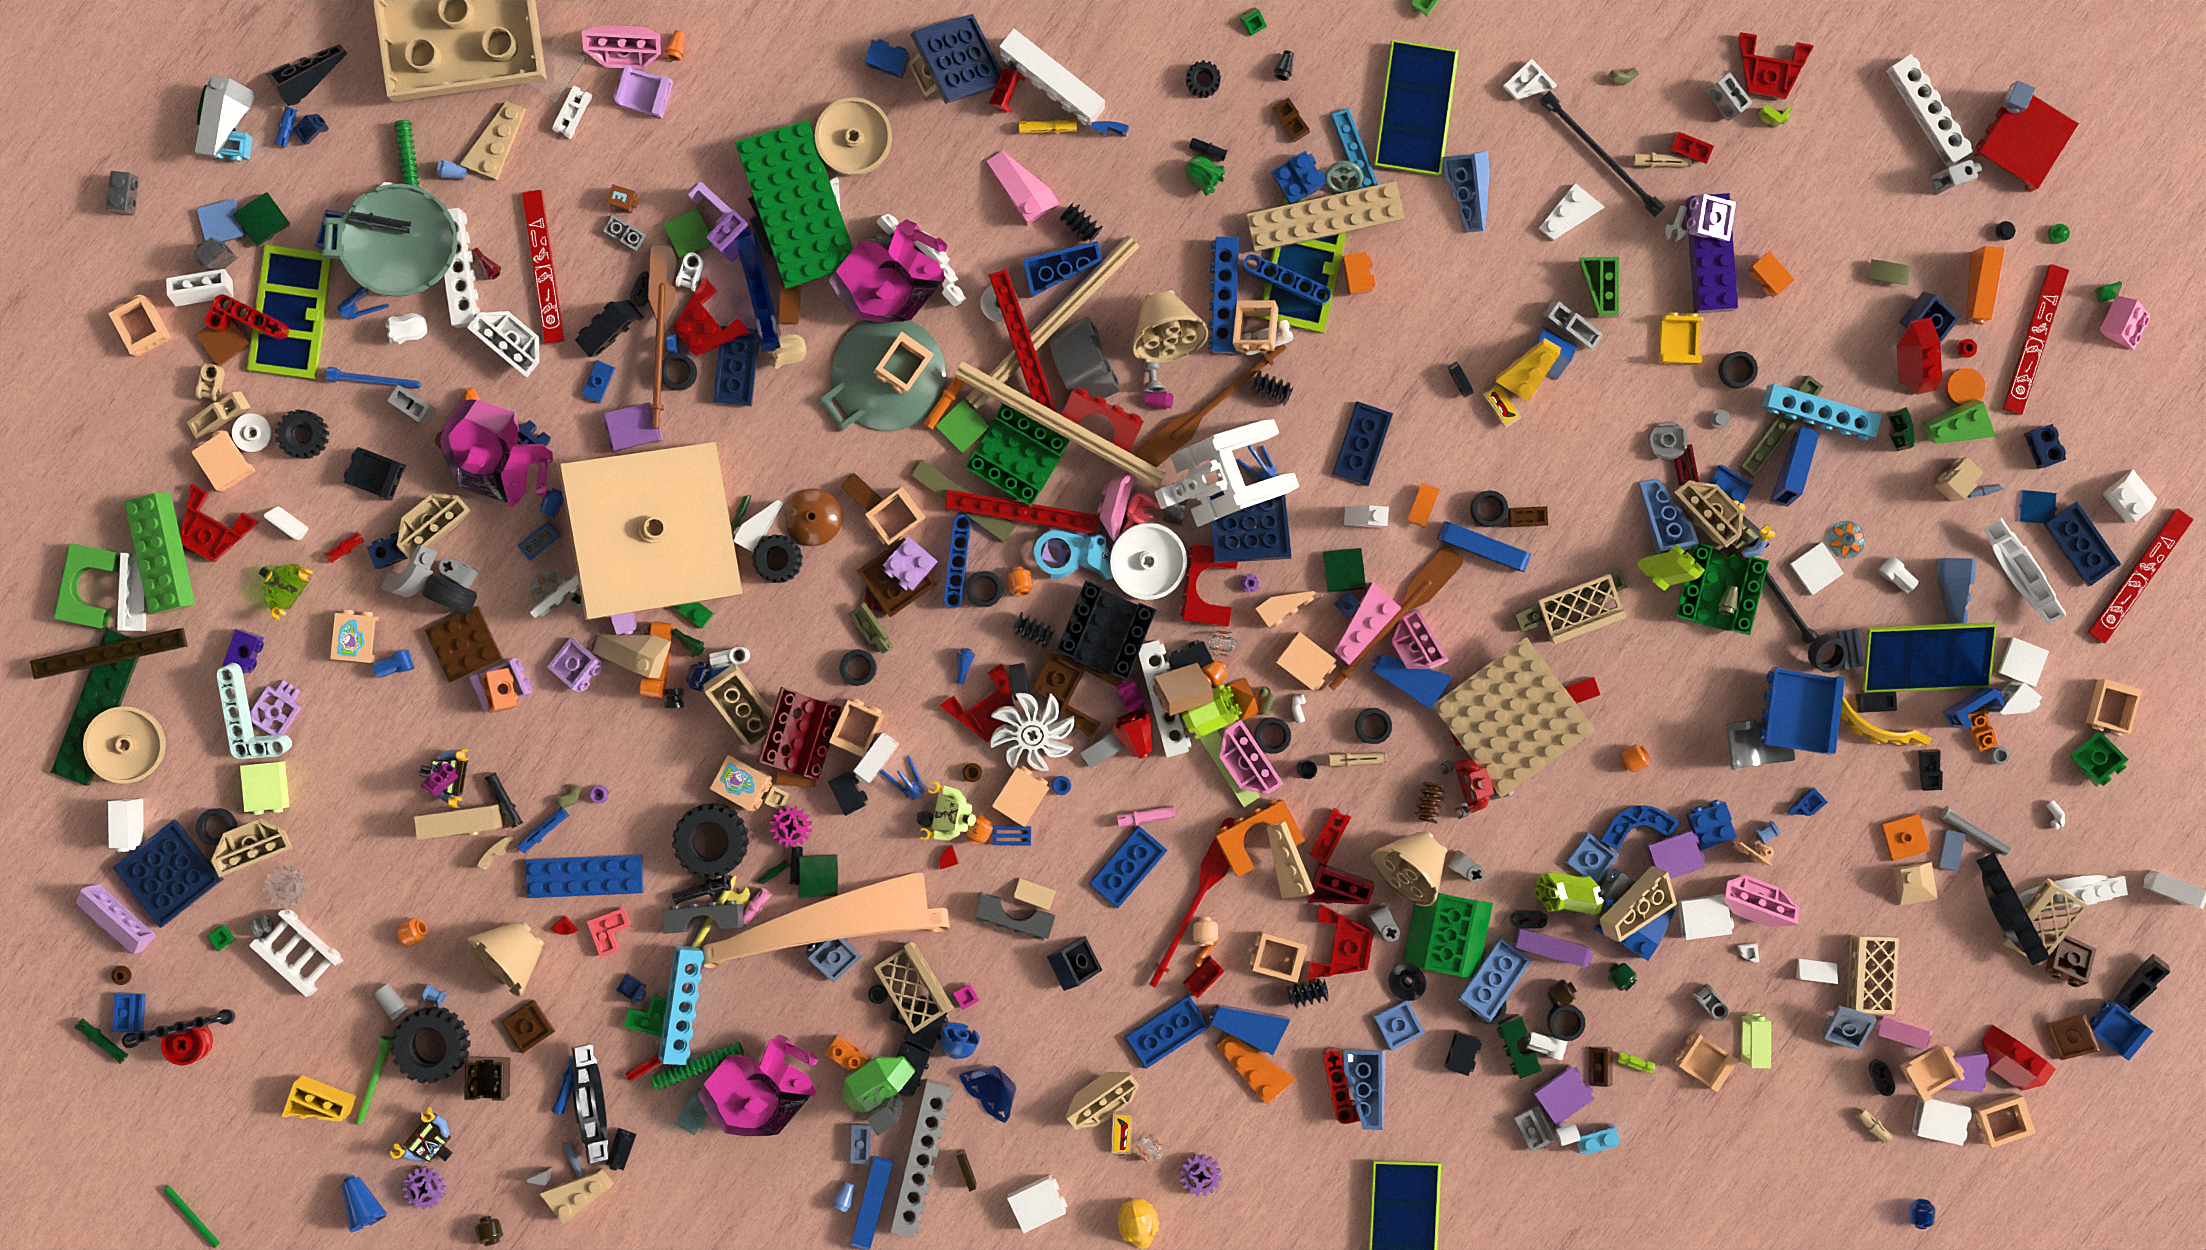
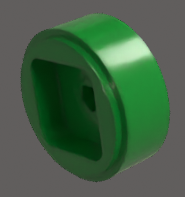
(2058, 233)

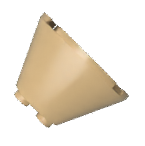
(1167, 329)
(1412, 867)
(508, 954)

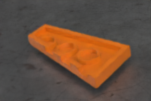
(1256, 1069)

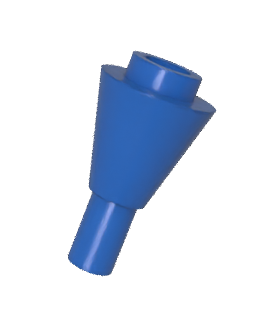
(964, 660)

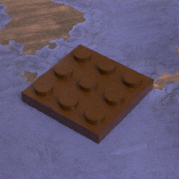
(886, 589)
(463, 644)

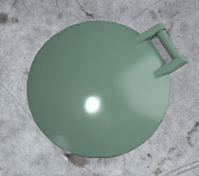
(390, 259)
(868, 398)

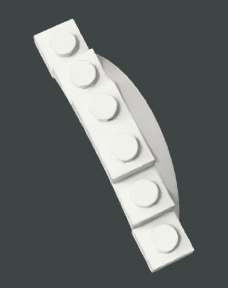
(951, 292)
(2024, 571)
(2086, 888)

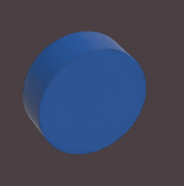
(672, 343)
(1061, 785)

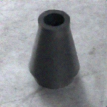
(1284, 67)

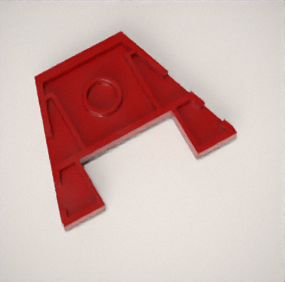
(1769, 75)
(698, 326)
(207, 535)
(979, 716)
(1350, 946)

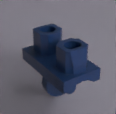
(526, 435)

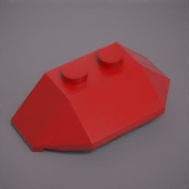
(1920, 357)
(2015, 1060)

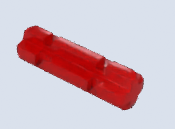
(643, 1068)

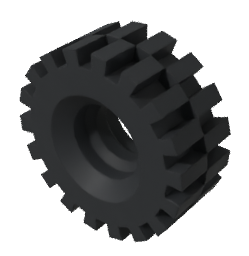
(288, 430)

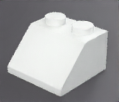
(2130, 497)
(2017, 699)

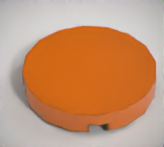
(1965, 386)

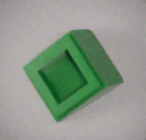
(1253, 21)
(2108, 292)

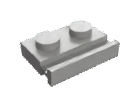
(1534, 1128)

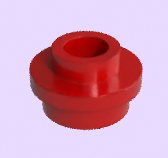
(1963, 352)

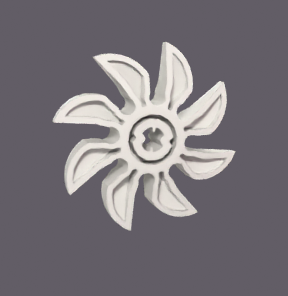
(1042, 731)

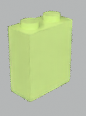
(264, 787)

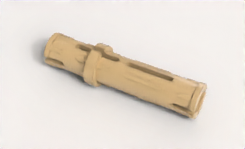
(1661, 160)
(1334, 760)

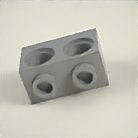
(1729, 96)
(411, 404)

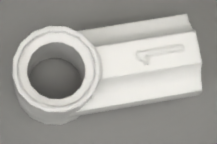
(1894, 571)
(728, 657)
(1550, 1046)
(1566, 1133)

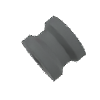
(261, 925)

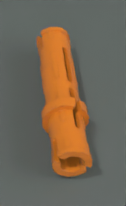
(944, 402)

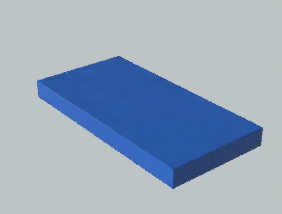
(1128, 866)
(1167, 1031)

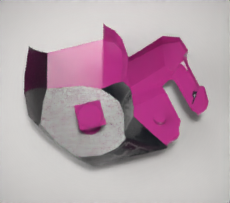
(889, 281)
(484, 453)
(758, 1097)

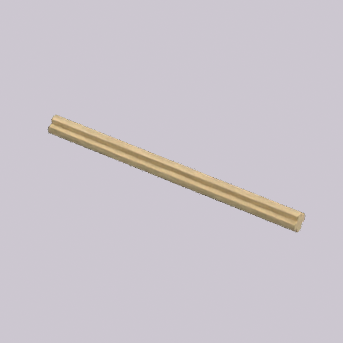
(1061, 313)
(1060, 424)

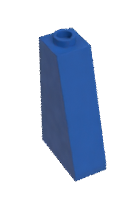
(1795, 467)
(1420, 684)
(1251, 1026)

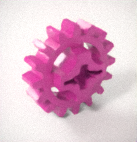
(800, 828)

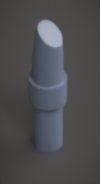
(1985, 490)
(573, 1160)

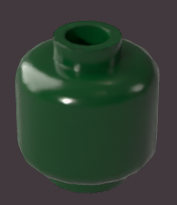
(1622, 976)

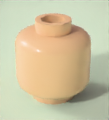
(1205, 932)

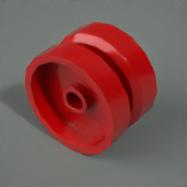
(187, 1047)

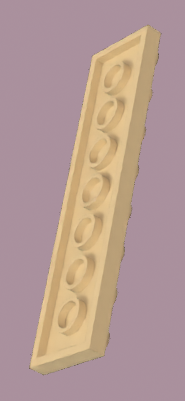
(1325, 216)

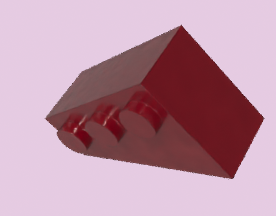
(1339, 886)

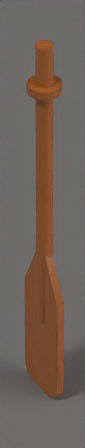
(661, 299)
(1183, 428)
(1418, 592)

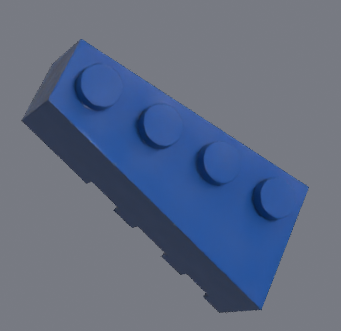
(1054, 267)

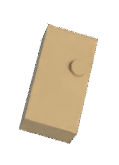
(740, 705)
(459, 821)

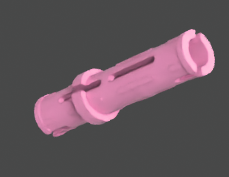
(1145, 816)

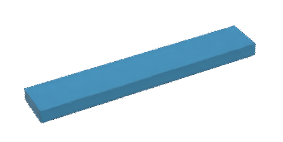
(1353, 146)

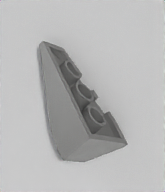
(221, 111)

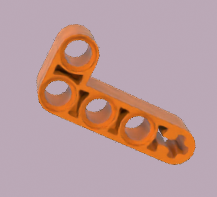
(655, 686)

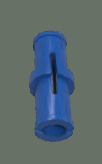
(285, 126)

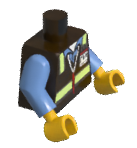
(1750, 542)
(459, 762)
(426, 1140)

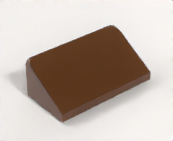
(861, 492)
(1600, 1066)

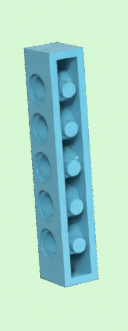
(1868, 421)
(682, 956)

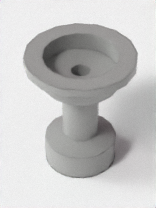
(1153, 385)

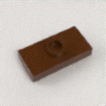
(1528, 516)

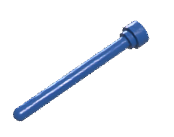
(334, 375)

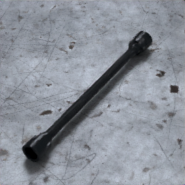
(1550, 102)

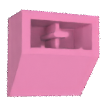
(2125, 322)

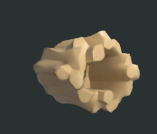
(791, 351)

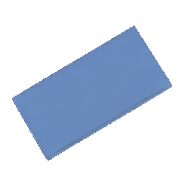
(1494, 979)

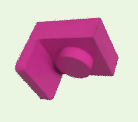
(1130, 695)

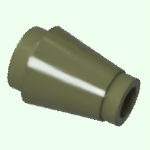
(1728, 602)

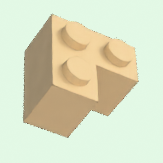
(1959, 480)

